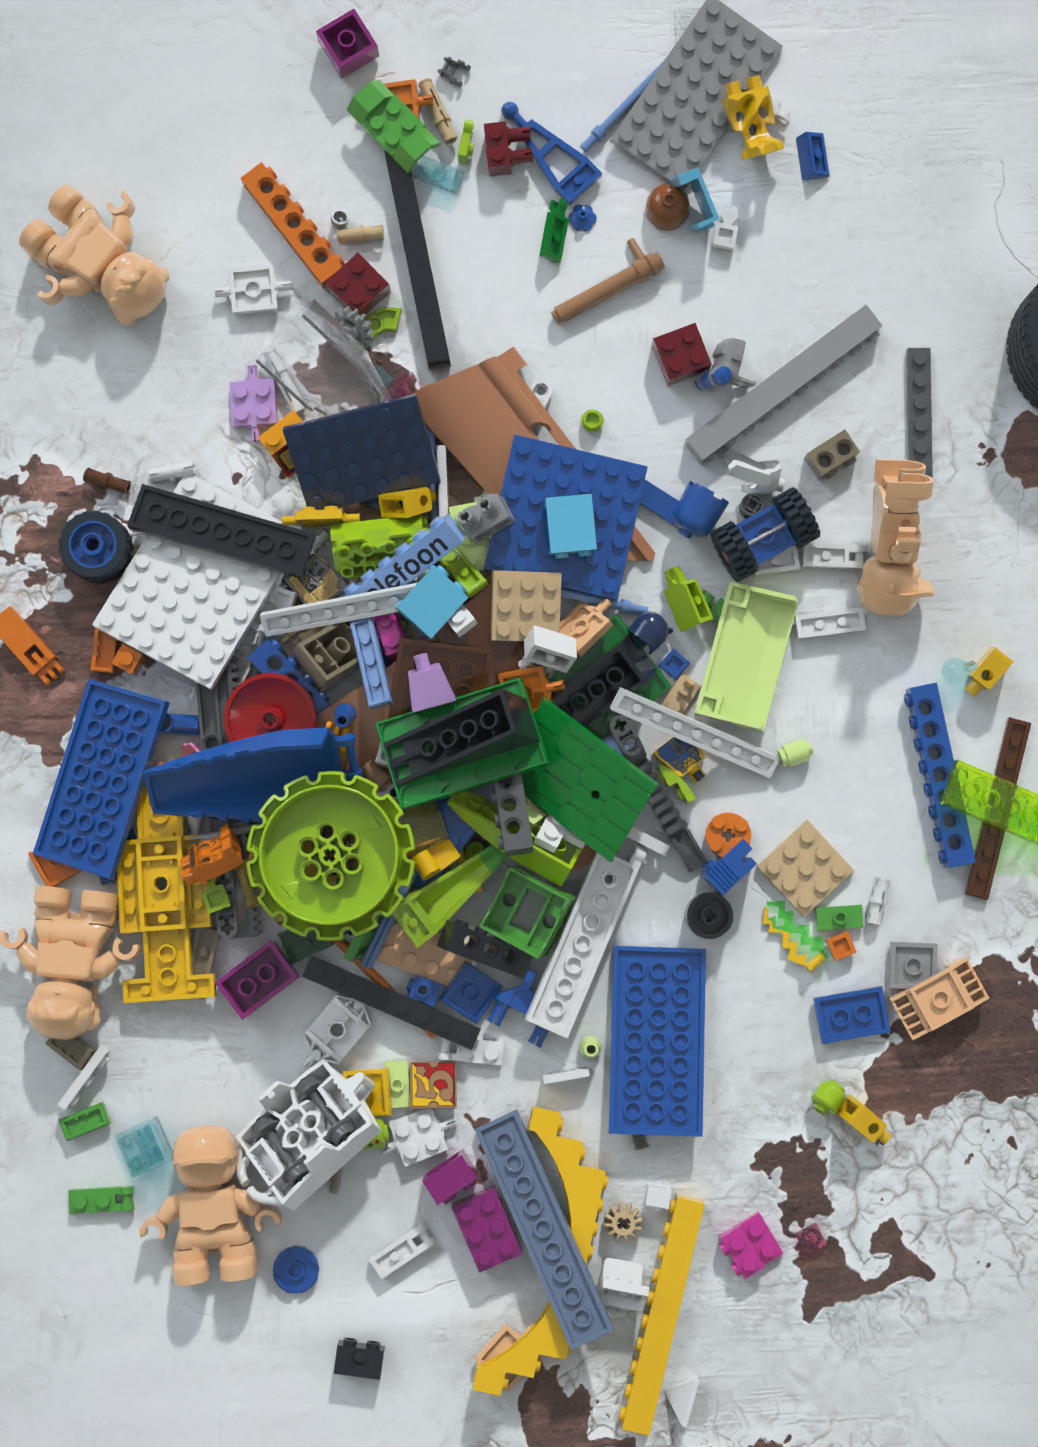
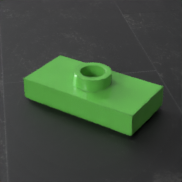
(839, 917)
(85, 1121)

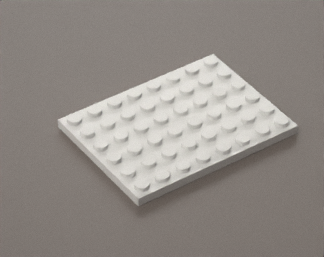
(186, 601)

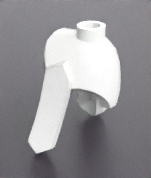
(762, 475)

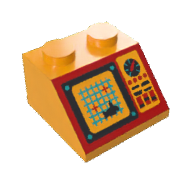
(276, 445)

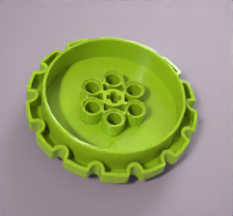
(361, 894)

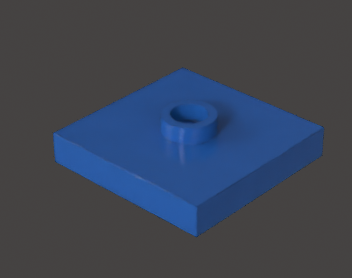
(470, 992)

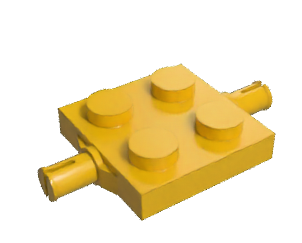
(319, 518)

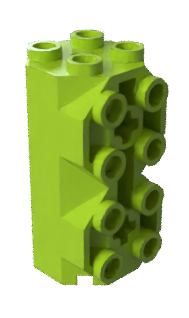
(365, 543)

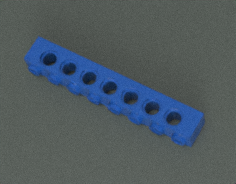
(940, 740)

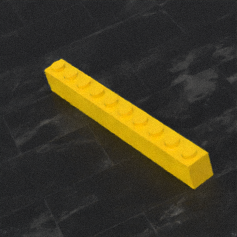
(662, 1314)

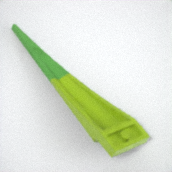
(432, 904)

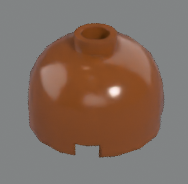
(667, 207)

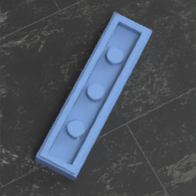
(371, 662)

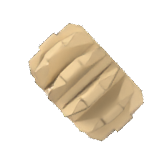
(622, 1230)

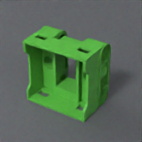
(542, 936)

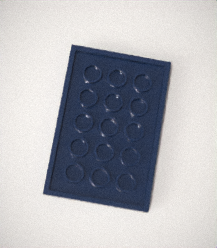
(362, 453)

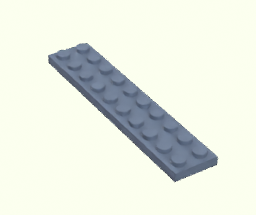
(544, 1230)

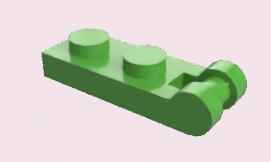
(100, 1199)

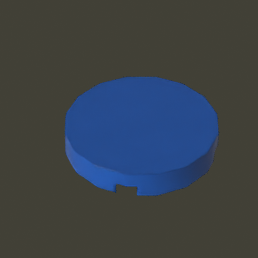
(296, 1269)

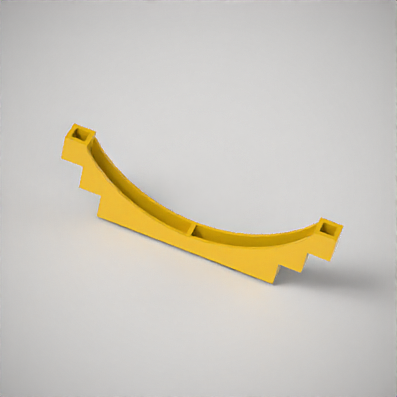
(583, 1193)

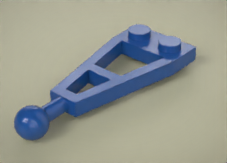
(578, 179)

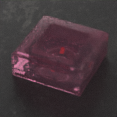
(811, 1238)

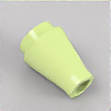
(585, 1042)

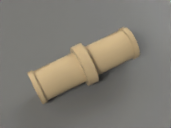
(361, 234)

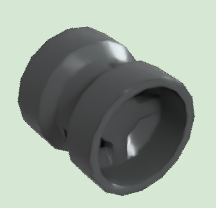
(748, 508)

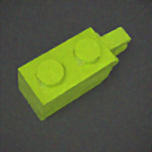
(686, 600)

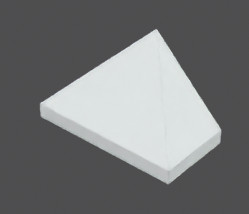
(682, 1397)

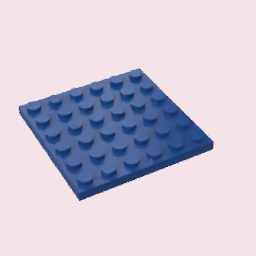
(551, 470)

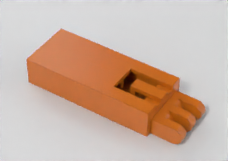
(20, 638)

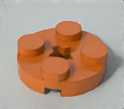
(720, 825)

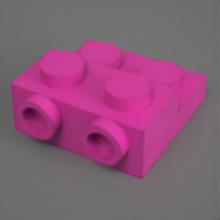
(750, 1245)

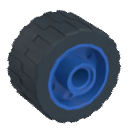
(82, 536)

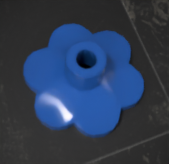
(582, 222)

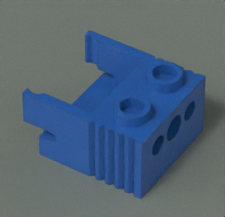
(728, 870)

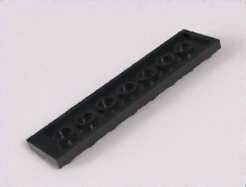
(221, 531)

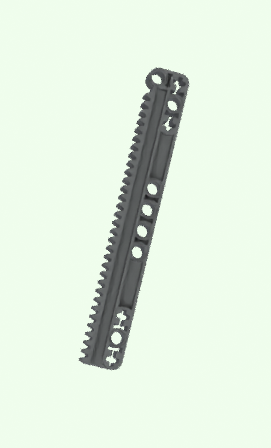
(211, 723)

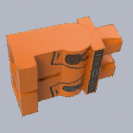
(212, 857)

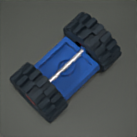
(765, 534)

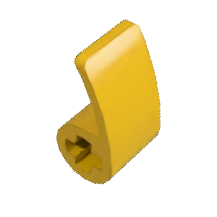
(433, 861)

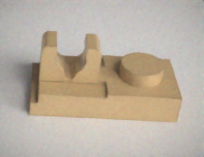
(681, 694)

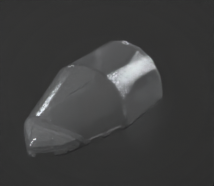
(323, 364)

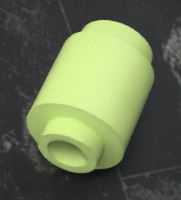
(795, 753)

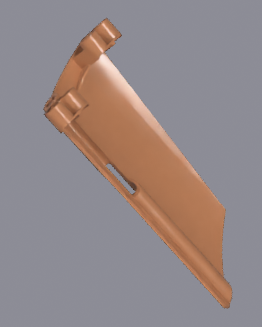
(481, 413)

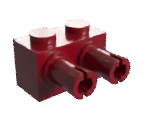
(497, 141)

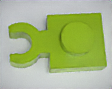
(466, 148)
(215, 896)

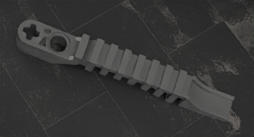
(661, 804)

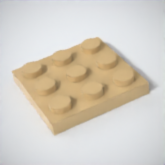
(523, 601)
(805, 868)

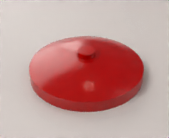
(268, 705)

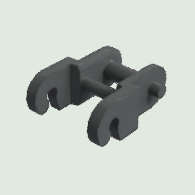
(456, 64)

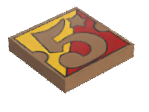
(433, 1085)

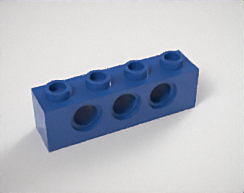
(267, 650)

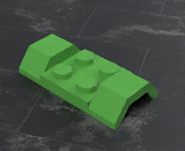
(392, 124)

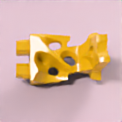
(749, 104)

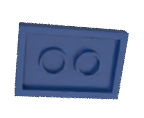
(851, 1014)

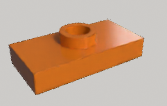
(103, 653)

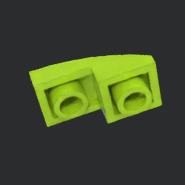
(670, 778)

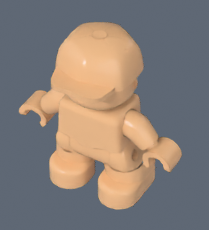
(891, 576)
(210, 1209)

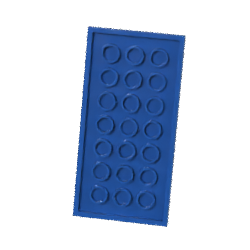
(101, 778)
(657, 1041)

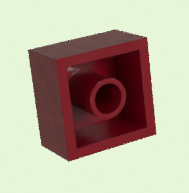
(358, 285)
(681, 354)

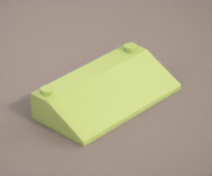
(747, 656)

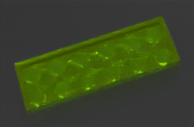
(992, 800)

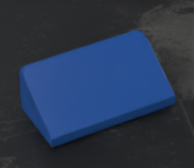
(812, 156)

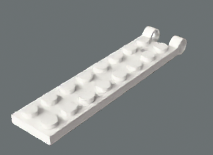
(583, 942)

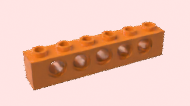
(254, 183)

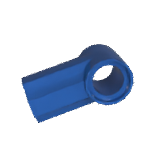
(182, 724)

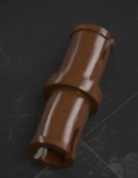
(107, 481)

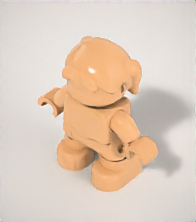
(95, 256)
(68, 955)

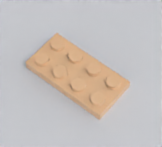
(424, 961)

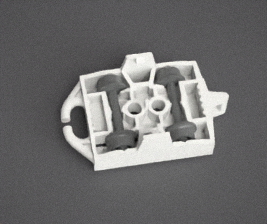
(289, 1115)

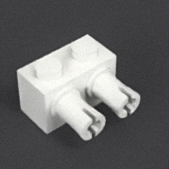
(548, 649)

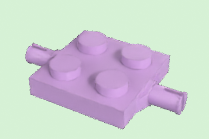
(253, 403)

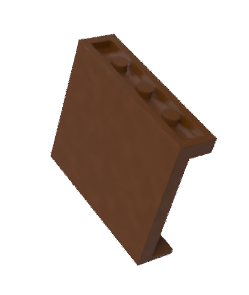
(504, 653)

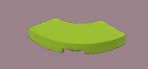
(384, 320)

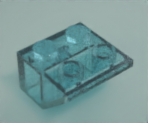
(144, 1146)

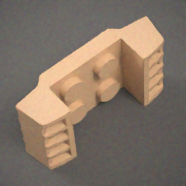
(939, 998)

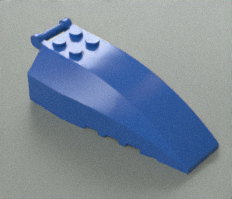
(245, 773)

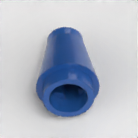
(346, 711)

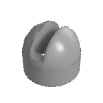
(335, 217)

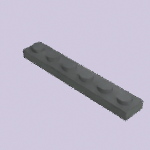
(919, 407)

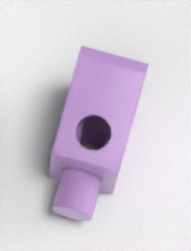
(428, 685)

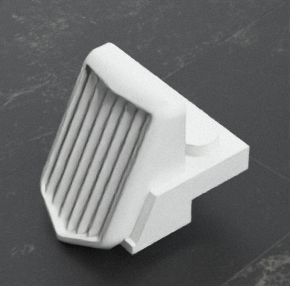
(622, 1288)

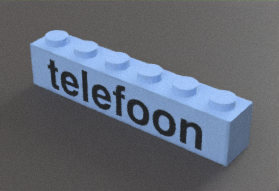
(413, 558)

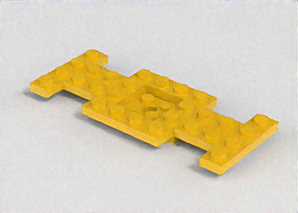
(161, 915)

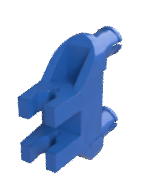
(519, 999)

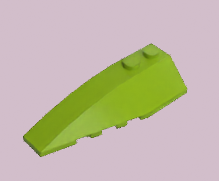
(480, 816)

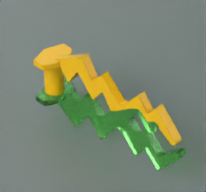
(816, 942)

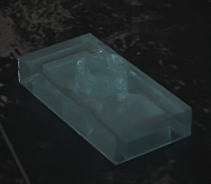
(439, 174)

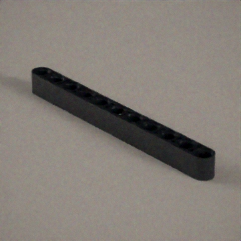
(418, 266)

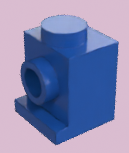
(433, 990)

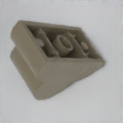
(329, 655)

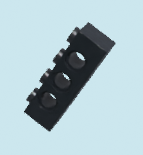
(453, 941)

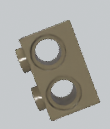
(829, 451)

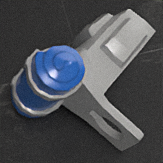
(725, 368)

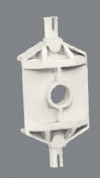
(332, 1048)

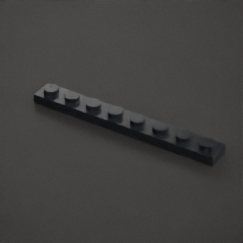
(391, 1002)

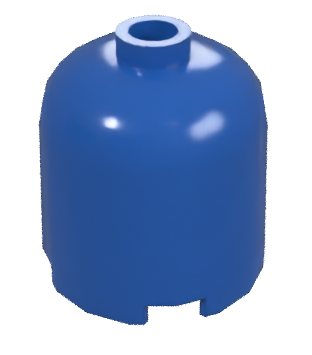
(698, 511)

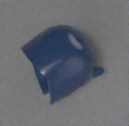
(650, 629)

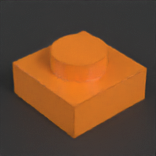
(840, 946)

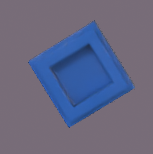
(674, 664)

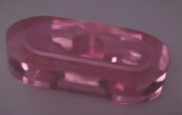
(403, 385)

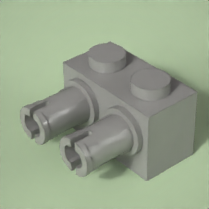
(485, 518)

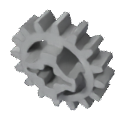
(354, 324)

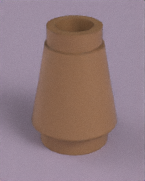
(377, 775)

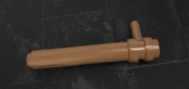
(637, 272)

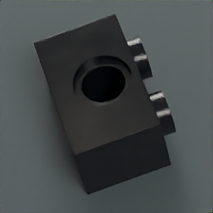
(347, 1365)

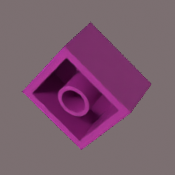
(347, 43)
(450, 1177)

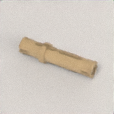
(441, 119)

